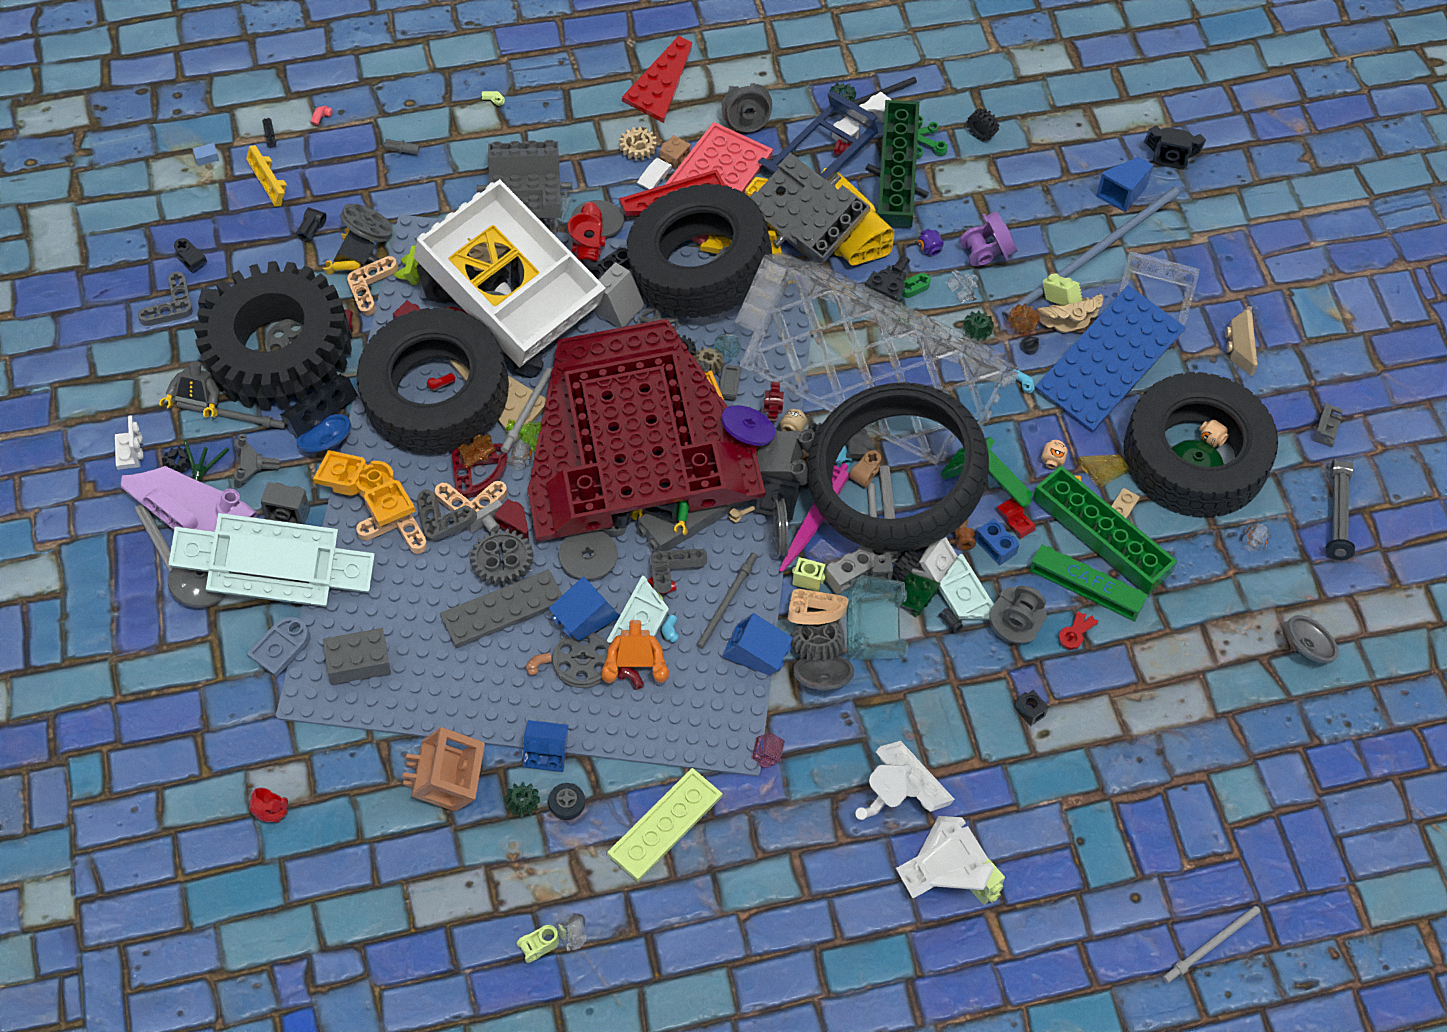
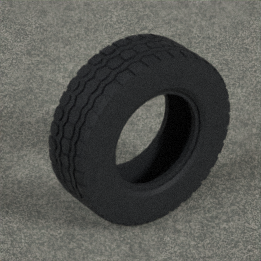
(689, 214)
(422, 337)
(1192, 487)

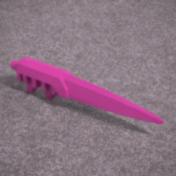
(814, 518)

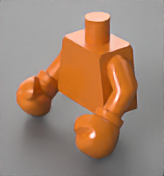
(635, 649)

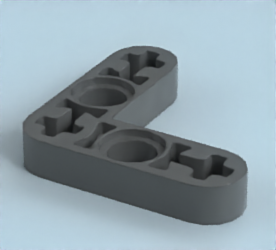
(178, 303)
(440, 522)
(667, 560)

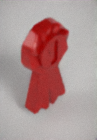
(1072, 636)

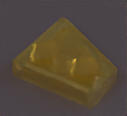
(1103, 467)

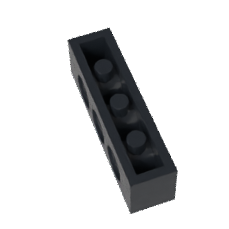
(328, 405)

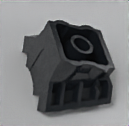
(1173, 146)

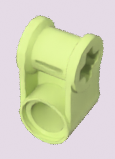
(537, 943)

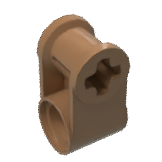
(866, 468)

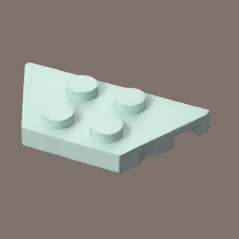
(965, 592)
(642, 606)

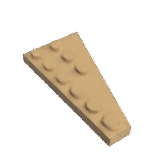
(516, 401)

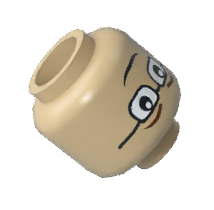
(793, 420)

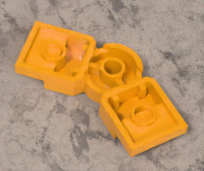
(374, 482)

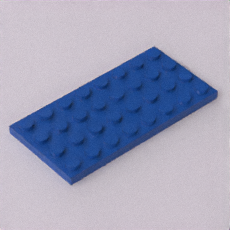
(1110, 358)

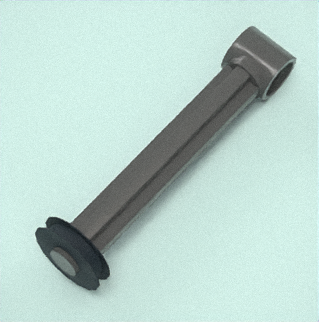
(1340, 547)

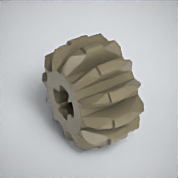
(712, 357)

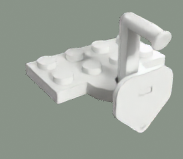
(903, 777)

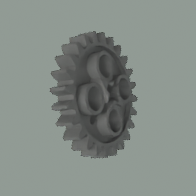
(519, 556)

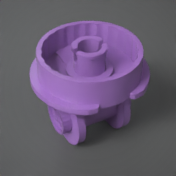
(981, 251)

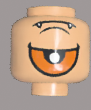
(1213, 433)
(1054, 454)

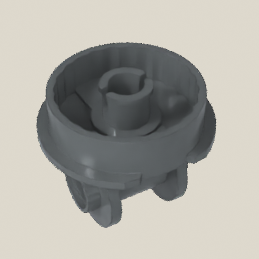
(740, 99)
(1018, 614)

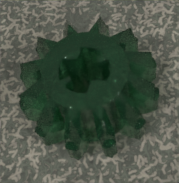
(978, 325)
(514, 797)

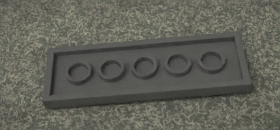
(501, 608)

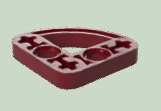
(475, 490)

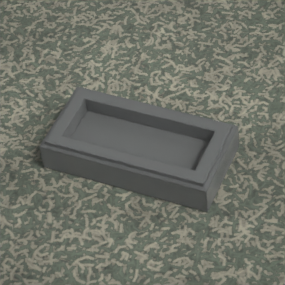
(730, 381)

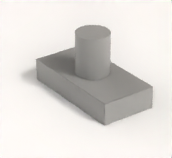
(486, 518)

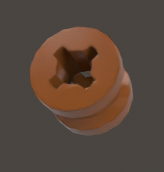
(965, 538)

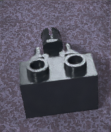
(890, 280)

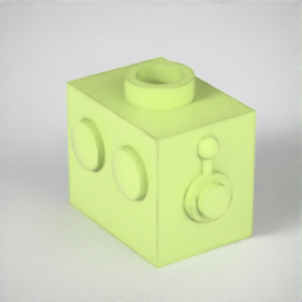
(808, 574)

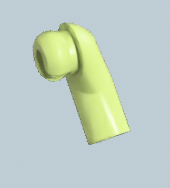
(494, 96)

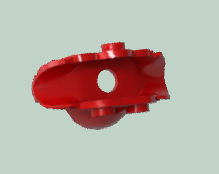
(588, 220)

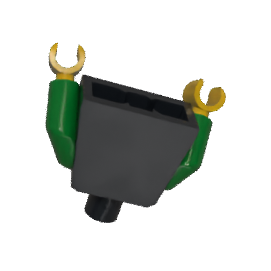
(671, 512)

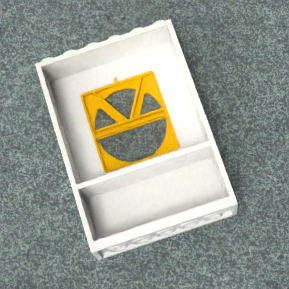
(555, 283)

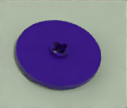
(748, 425)

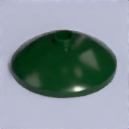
(1191, 448)

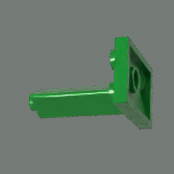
(997, 470)

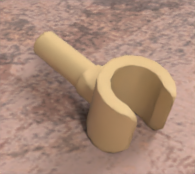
(736, 516)

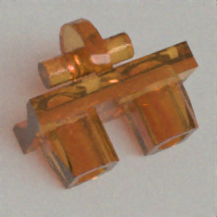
(477, 450)

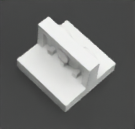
(936, 560)

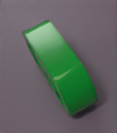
(915, 287)

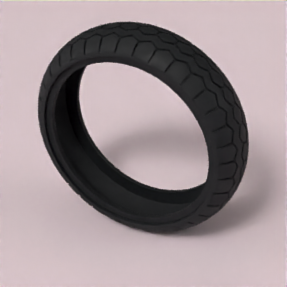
(886, 402)

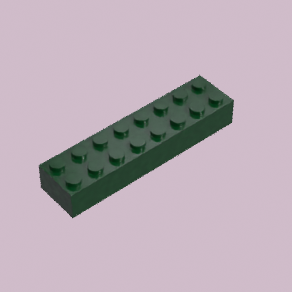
(898, 162)

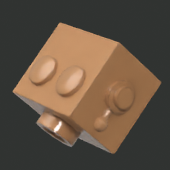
(674, 151)

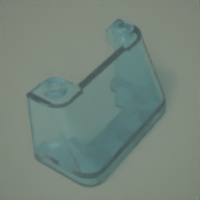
(875, 619)

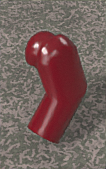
(632, 674)

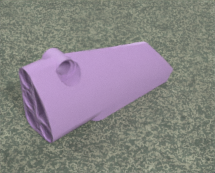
(183, 500)

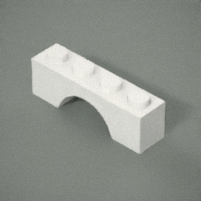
(875, 105)

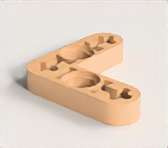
(362, 283)
(455, 495)
(400, 524)

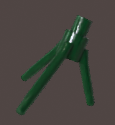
(199, 470)

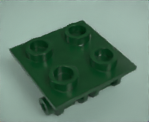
(919, 593)

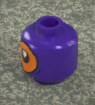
(930, 242)

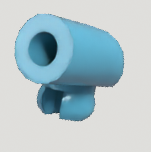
(1027, 382)
(668, 629)

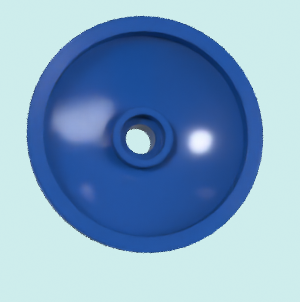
(325, 434)

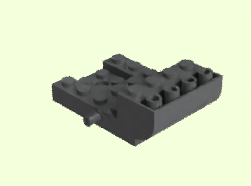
(530, 173)
(811, 212)

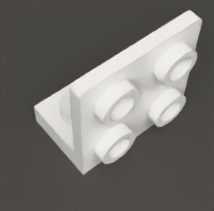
(128, 447)

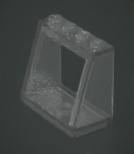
(1164, 271)

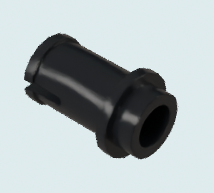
(954, 624)

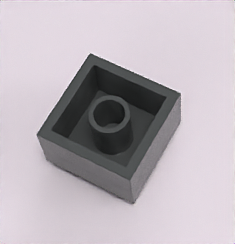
(285, 503)

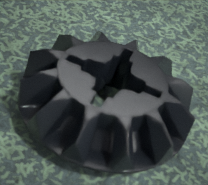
(183, 463)

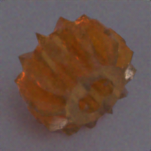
(1023, 318)

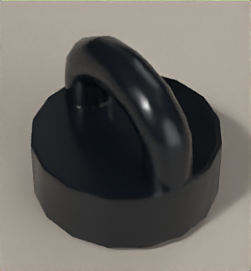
(1030, 345)

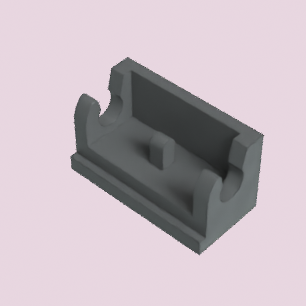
(1328, 425)
(883, 570)

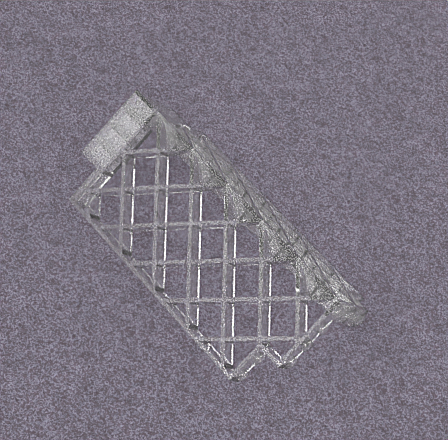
(894, 322)

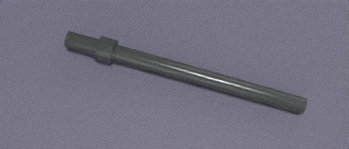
(265, 421)
(744, 572)

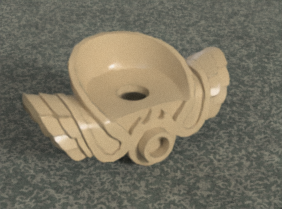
(1071, 316)

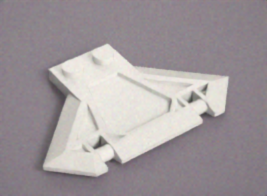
(947, 859)

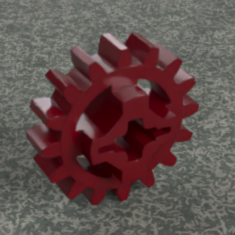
(773, 401)

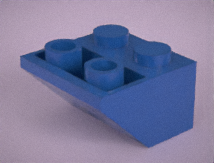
(545, 745)

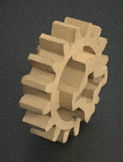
(639, 143)

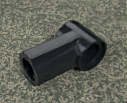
(311, 222)

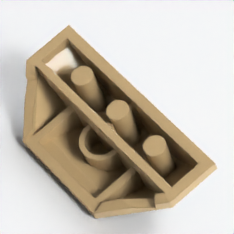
(1242, 341)

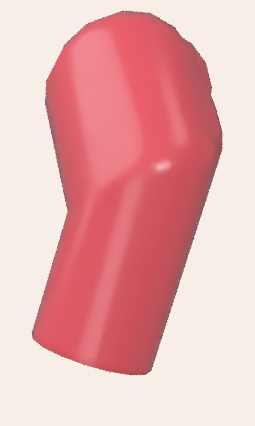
(319, 113)

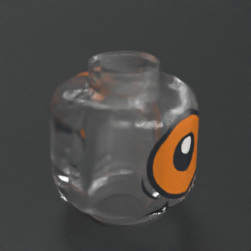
(519, 455)
(1256, 537)

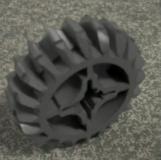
(818, 641)

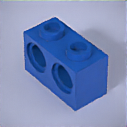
(993, 543)

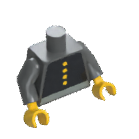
(194, 388)

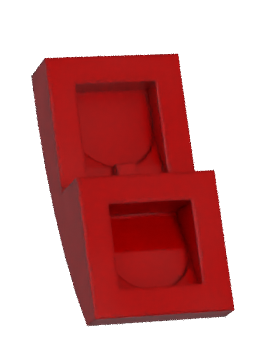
(1013, 516)

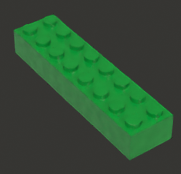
(1104, 530)

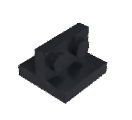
(776, 489)

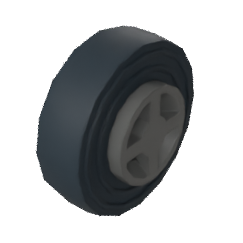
(566, 793)

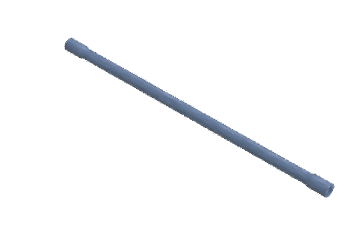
(1065, 272)

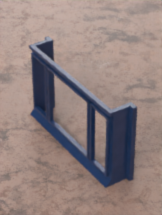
(846, 108)

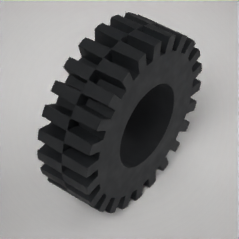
(268, 298)

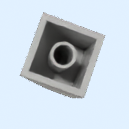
(621, 297)

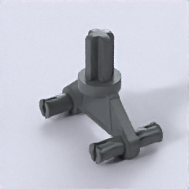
(250, 461)

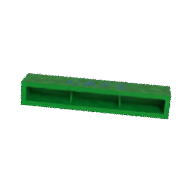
(1088, 582)

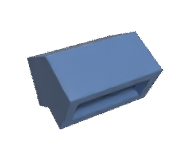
(205, 154)

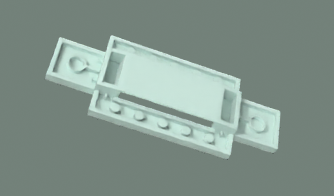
(272, 551)

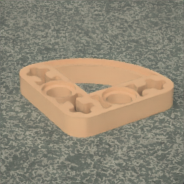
(834, 606)

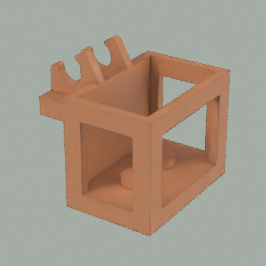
(444, 772)

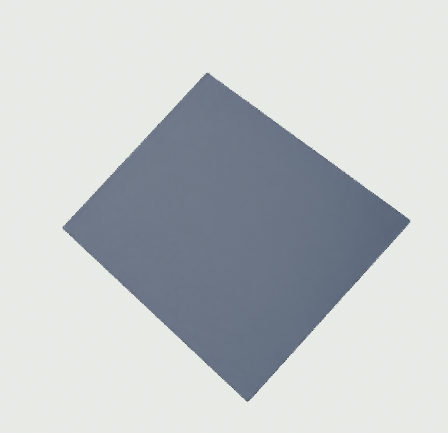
(695, 719)

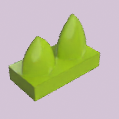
(410, 271)

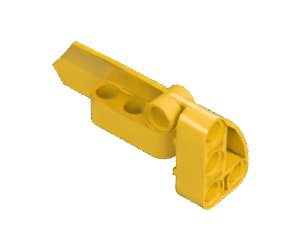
(871, 237)

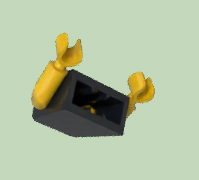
(352, 254)

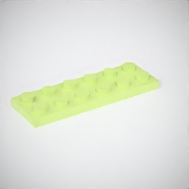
(664, 824)

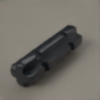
(269, 132)

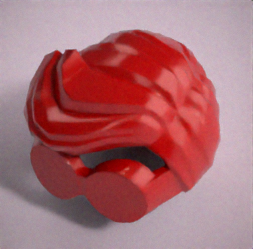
(268, 805)

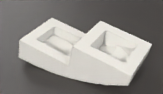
(654, 173)

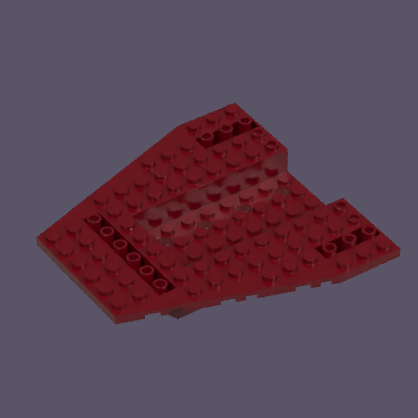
(574, 467)

